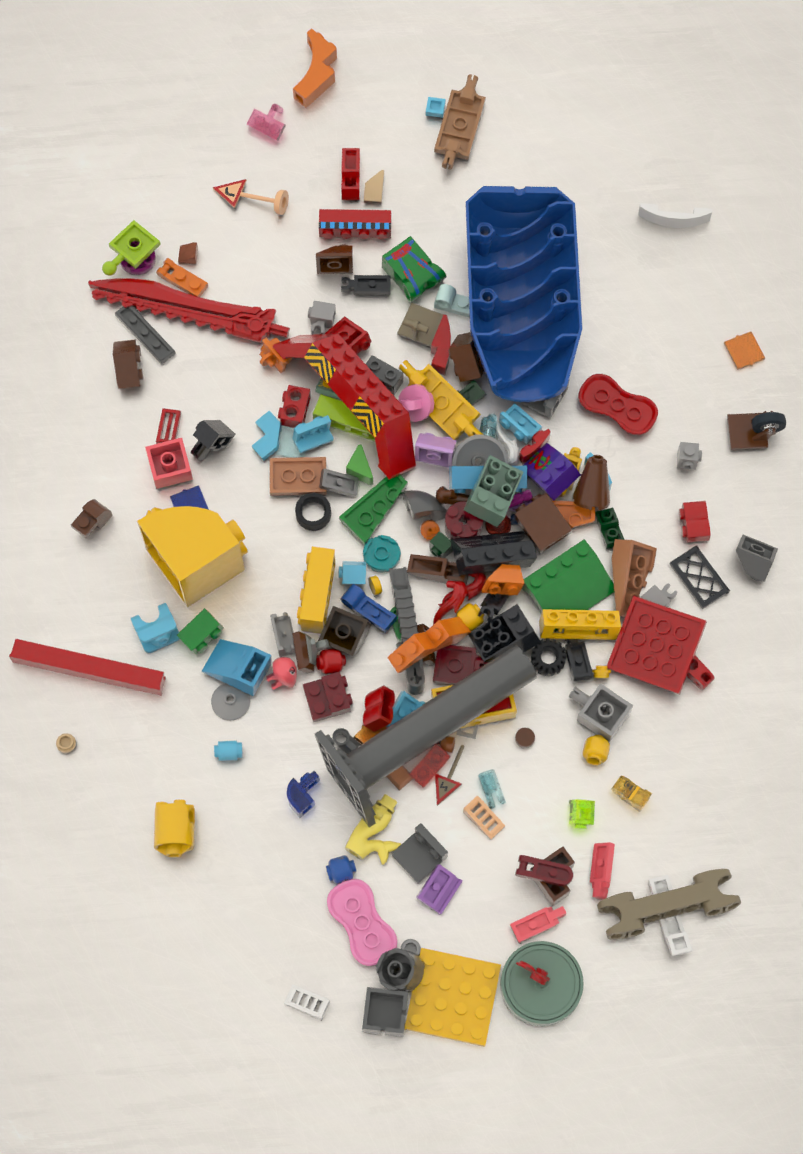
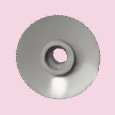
(230, 710)

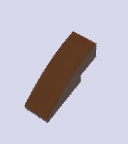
(434, 569)

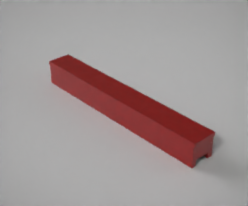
(88, 667)

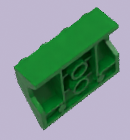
(570, 581)

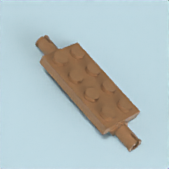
(460, 123)

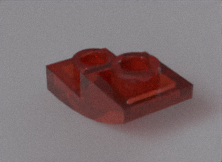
(429, 765)

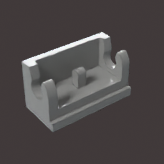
(283, 634)

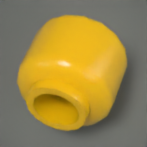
(470, 617)
(596, 750)

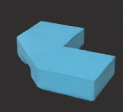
(270, 441)

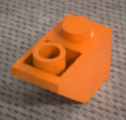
(504, 580)

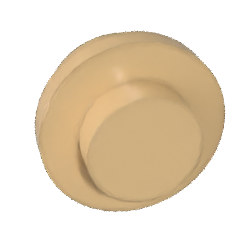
(66, 743)

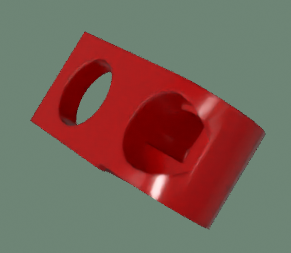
(700, 674)

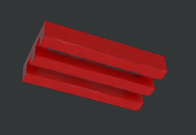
(171, 412)

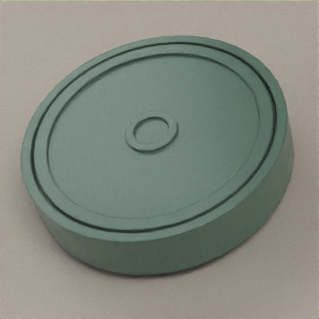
(537, 1002)

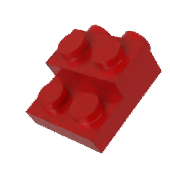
(352, 334)

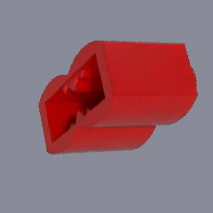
(695, 521)
(378, 708)

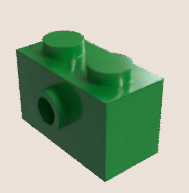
(200, 631)

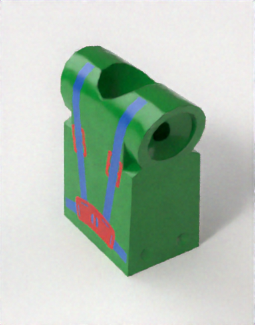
(411, 269)

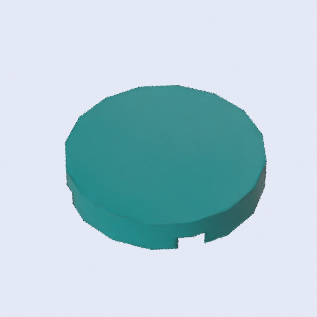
(381, 553)

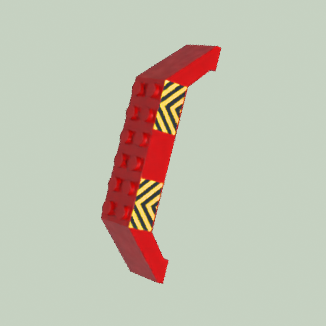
(361, 394)

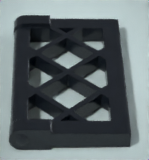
(693, 590)

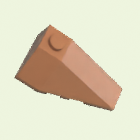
(630, 568)

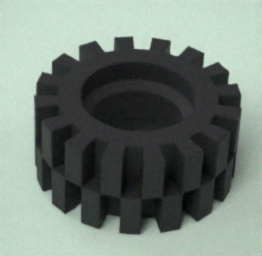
(543, 667)

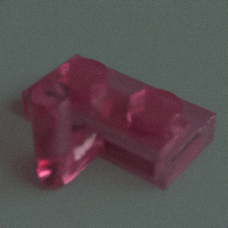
(267, 123)

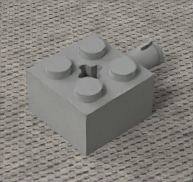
(596, 704)

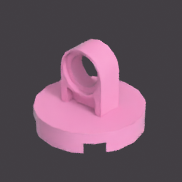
(417, 402)

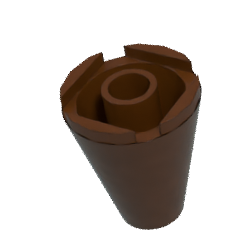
(593, 485)

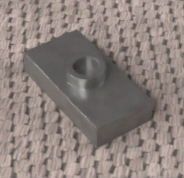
(338, 482)

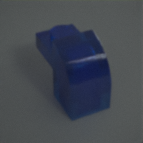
(297, 793)

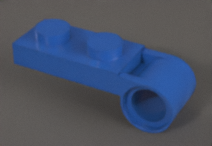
(367, 608)

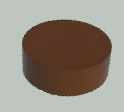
(525, 738)

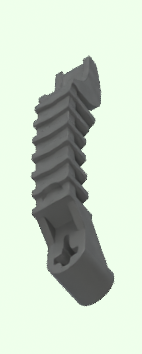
(408, 626)

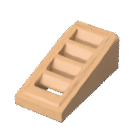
(488, 813)

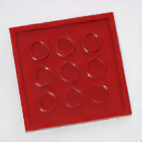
(656, 644)

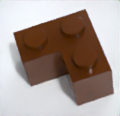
(126, 358)
(465, 358)
(554, 892)

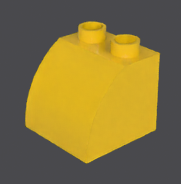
(193, 549)

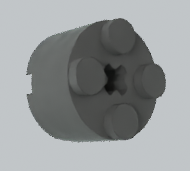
(408, 977)

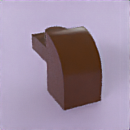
(92, 516)

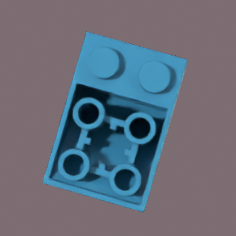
(238, 665)

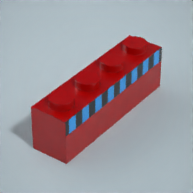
(354, 223)

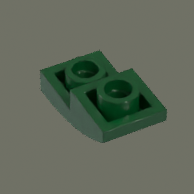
(608, 526)

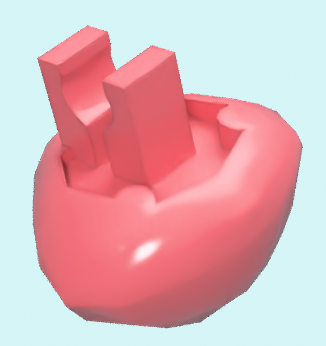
(283, 672)

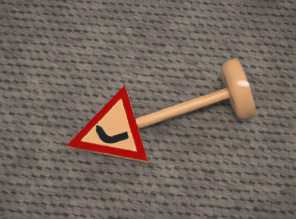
(232, 192)

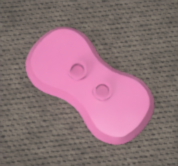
(355, 909)

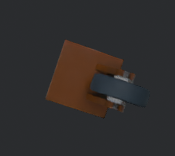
(754, 429)

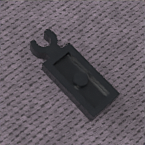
(368, 284)
(492, 605)
(578, 660)

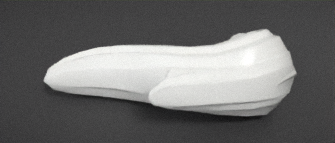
(510, 446)

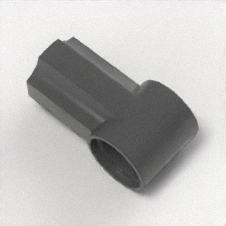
(350, 743)

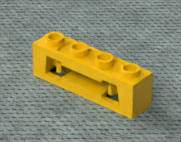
(579, 624)

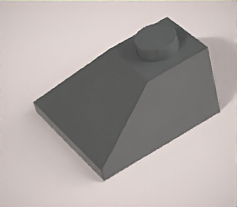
(756, 557)

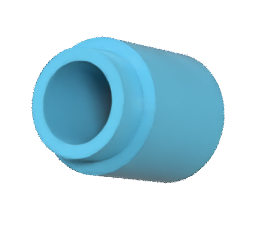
(228, 750)

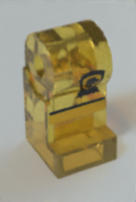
(631, 793)

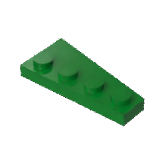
(372, 508)

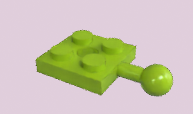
(133, 255)

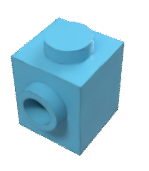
(352, 572)

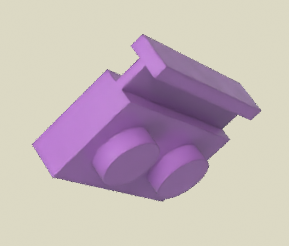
(439, 889)

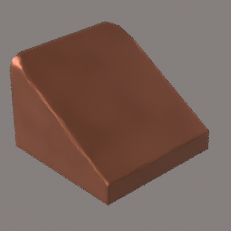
(188, 253)

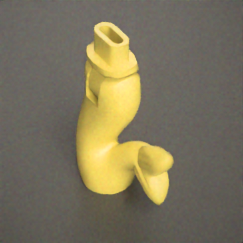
(358, 842)

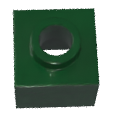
(440, 545)

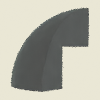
(423, 504)

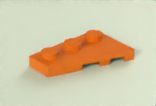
(574, 514)

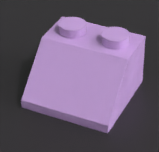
(434, 449)

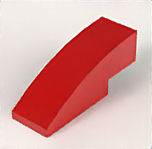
(350, 174)
(440, 346)

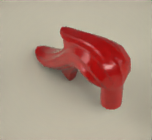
(473, 588)
(455, 601)

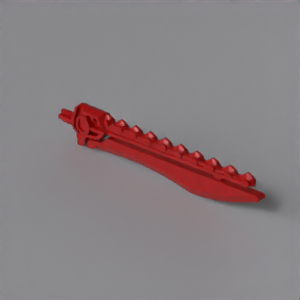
(243, 321)

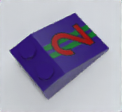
(551, 471)

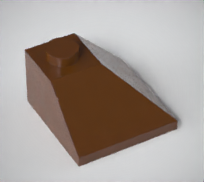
(335, 260)

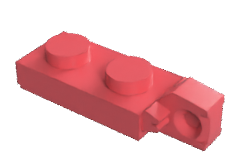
(601, 869)
(537, 923)

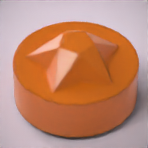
(429, 529)

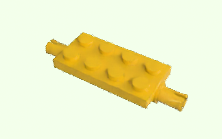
(451, 409)

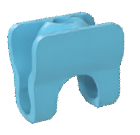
(157, 633)

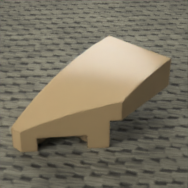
(374, 188)

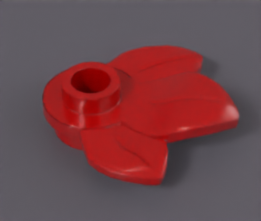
(538, 975)

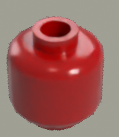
(330, 661)

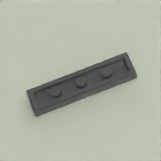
(145, 333)

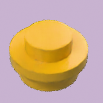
(601, 671)

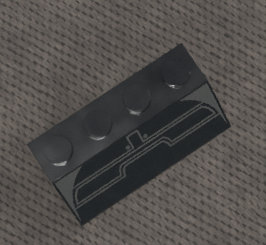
(490, 551)

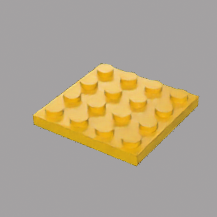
(453, 997)

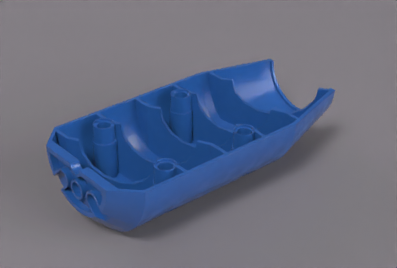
(524, 289)

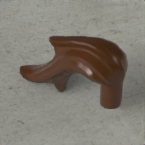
(447, 496)

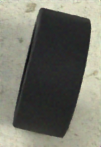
(310, 498)

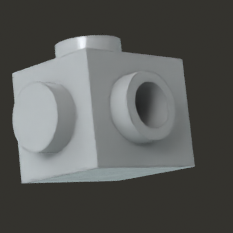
(688, 455)

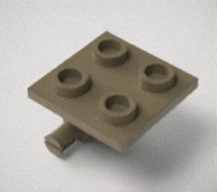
(420, 324)

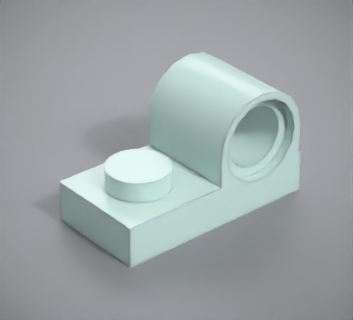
(451, 302)

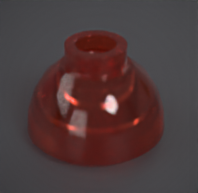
(503, 527)

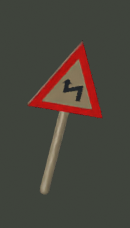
(444, 785)

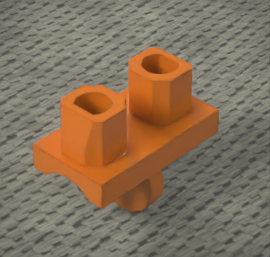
(271, 357)

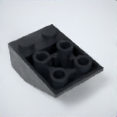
(503, 633)

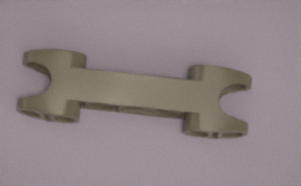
(636, 912)

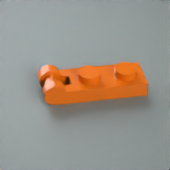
(182, 278)

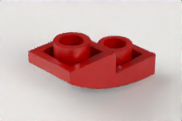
(538, 441)

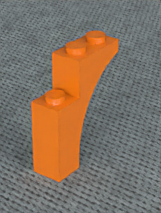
(320, 73)
(420, 645)

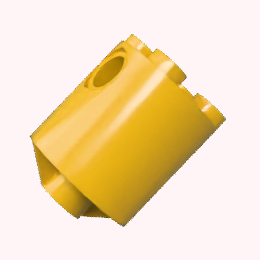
(174, 828)

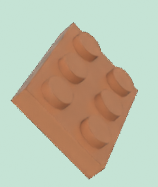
(296, 475)

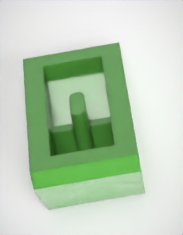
(359, 466)

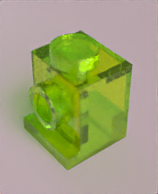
(587, 810)

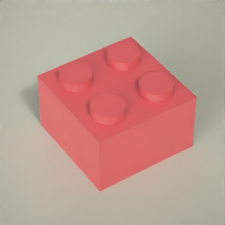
(169, 463)

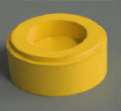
(375, 585)

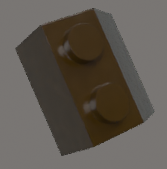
(345, 631)

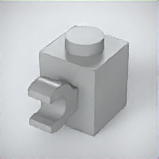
(321, 316)
(659, 596)

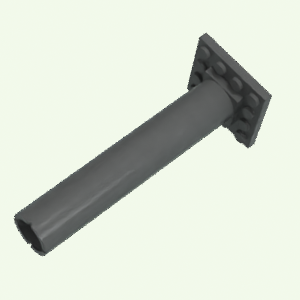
(423, 728)

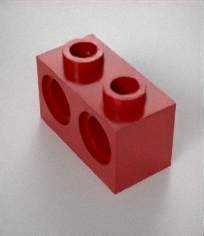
(297, 407)

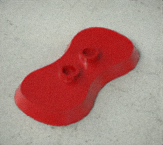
(604, 396)

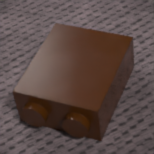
(542, 522)

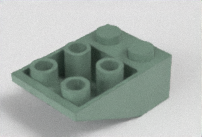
(493, 491)

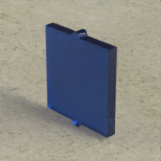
(192, 497)

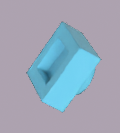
(435, 107)

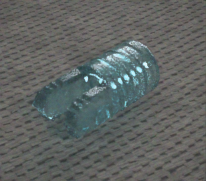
(488, 425)
(490, 785)

